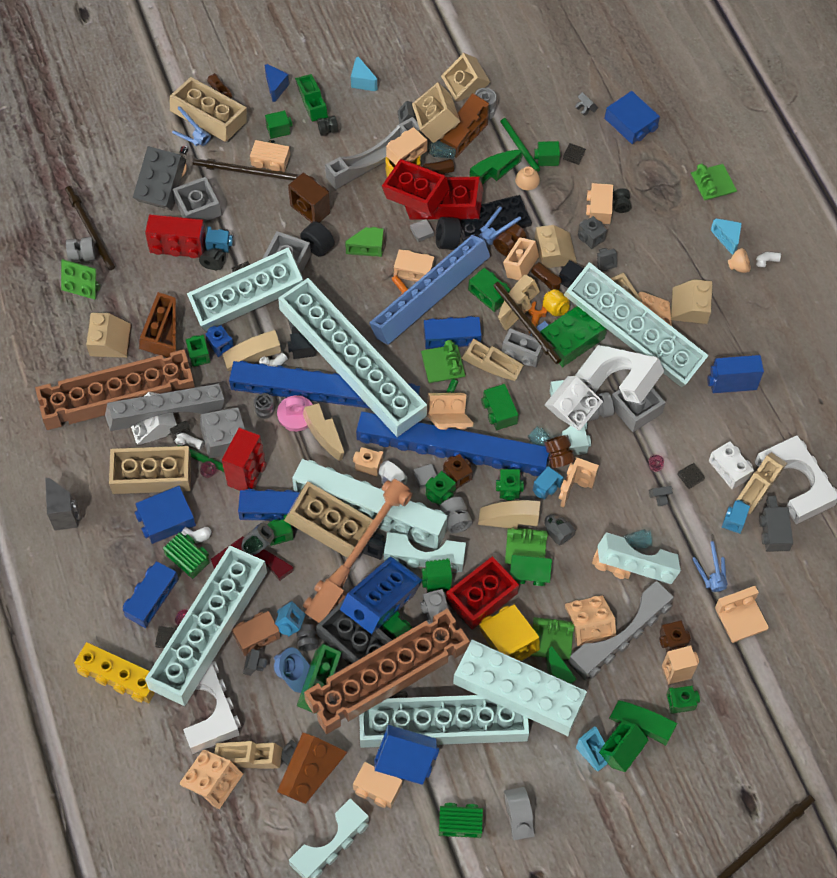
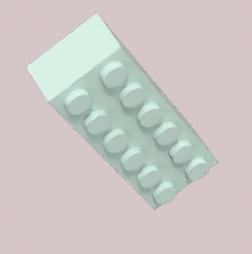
(245, 289)
(519, 687)

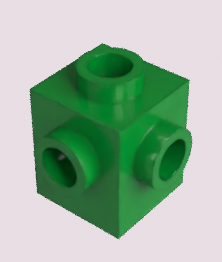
(509, 484)
(440, 488)

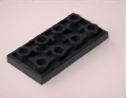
(511, 209)

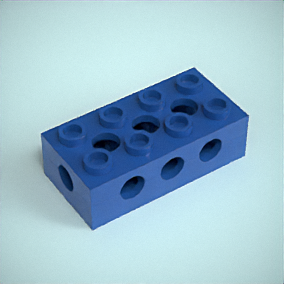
(374, 613)

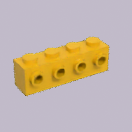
(114, 671)

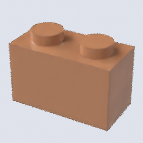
(256, 632)

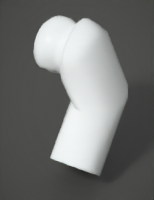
(767, 256)
(278, 361)
(183, 438)
(199, 535)

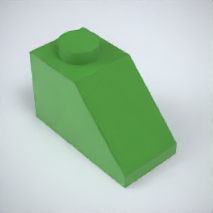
(366, 242)

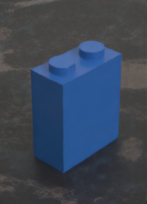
(632, 117)
(735, 374)
(164, 514)
(406, 754)

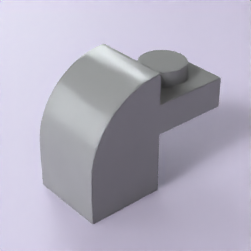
(519, 812)

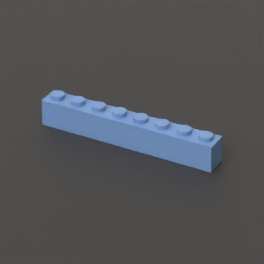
(429, 289)

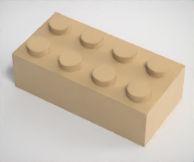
(209, 109)
(149, 469)
(327, 519)

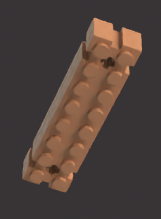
(88, 394)
(386, 671)

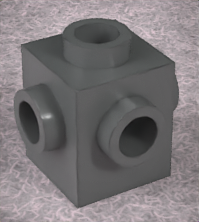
(592, 232)

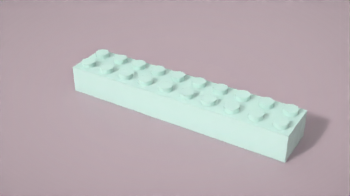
(353, 357)

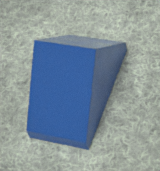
(276, 80)

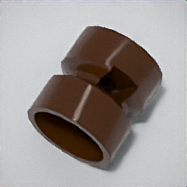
(507, 239)
(559, 451)

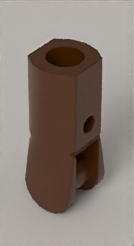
(216, 84)
(441, 167)
(546, 276)

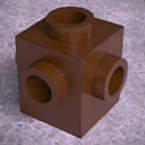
(458, 470)
(674, 636)

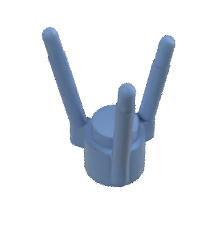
(200, 135)
(490, 234)
(717, 580)

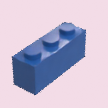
(458, 330)
(265, 505)
(150, 594)

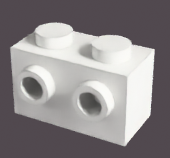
(731, 465)

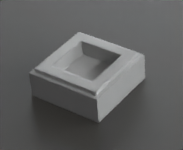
(422, 230)
(423, 474)

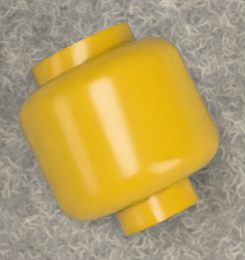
(556, 303)

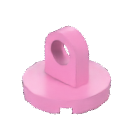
(291, 413)

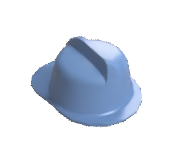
(292, 668)

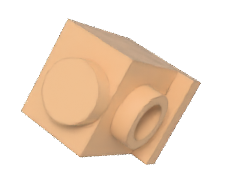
(368, 466)

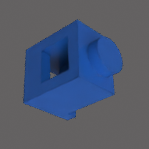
(218, 340)

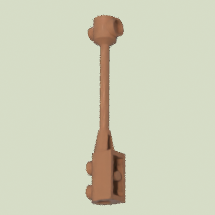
(330, 592)

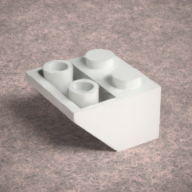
(574, 402)
(154, 427)

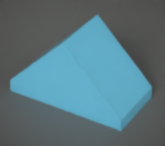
(362, 77)
(727, 233)
(589, 747)

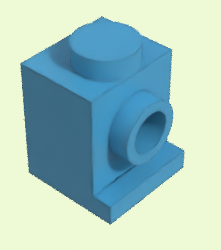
(218, 239)
(547, 483)
(736, 516)
(287, 624)

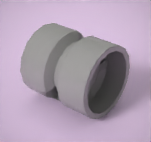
(489, 96)
(80, 249)
(605, 409)
(457, 516)

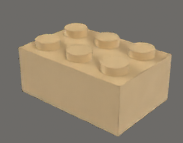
(436, 112)

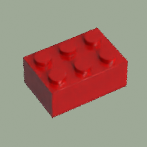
(415, 187)
(175, 236)
(244, 460)
(482, 592)

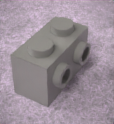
(522, 348)
(433, 603)

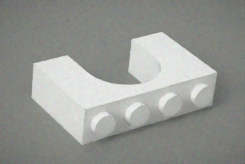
(607, 360)
(820, 496)
(221, 724)

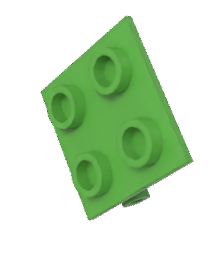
(713, 181)
(79, 279)
(443, 363)
(525, 543)
(555, 634)

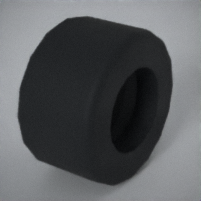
(448, 233)
(319, 237)

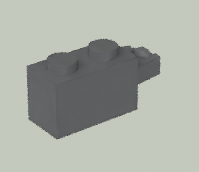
(776, 526)

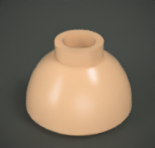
(527, 178)
(740, 261)

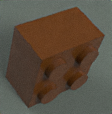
(309, 198)

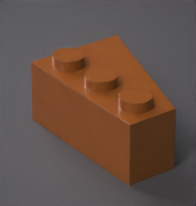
(472, 122)
(160, 328)
(309, 767)

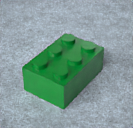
(573, 334)

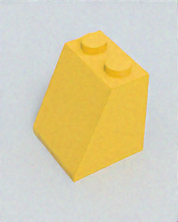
(510, 633)

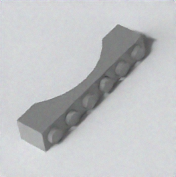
(348, 168)
(129, 412)
(592, 656)

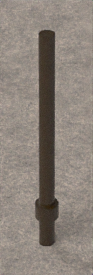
(211, 164)
(76, 202)
(546, 346)
(795, 813)

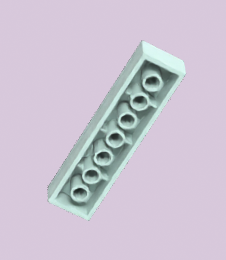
(635, 324)
(415, 520)
(206, 625)
(445, 718)

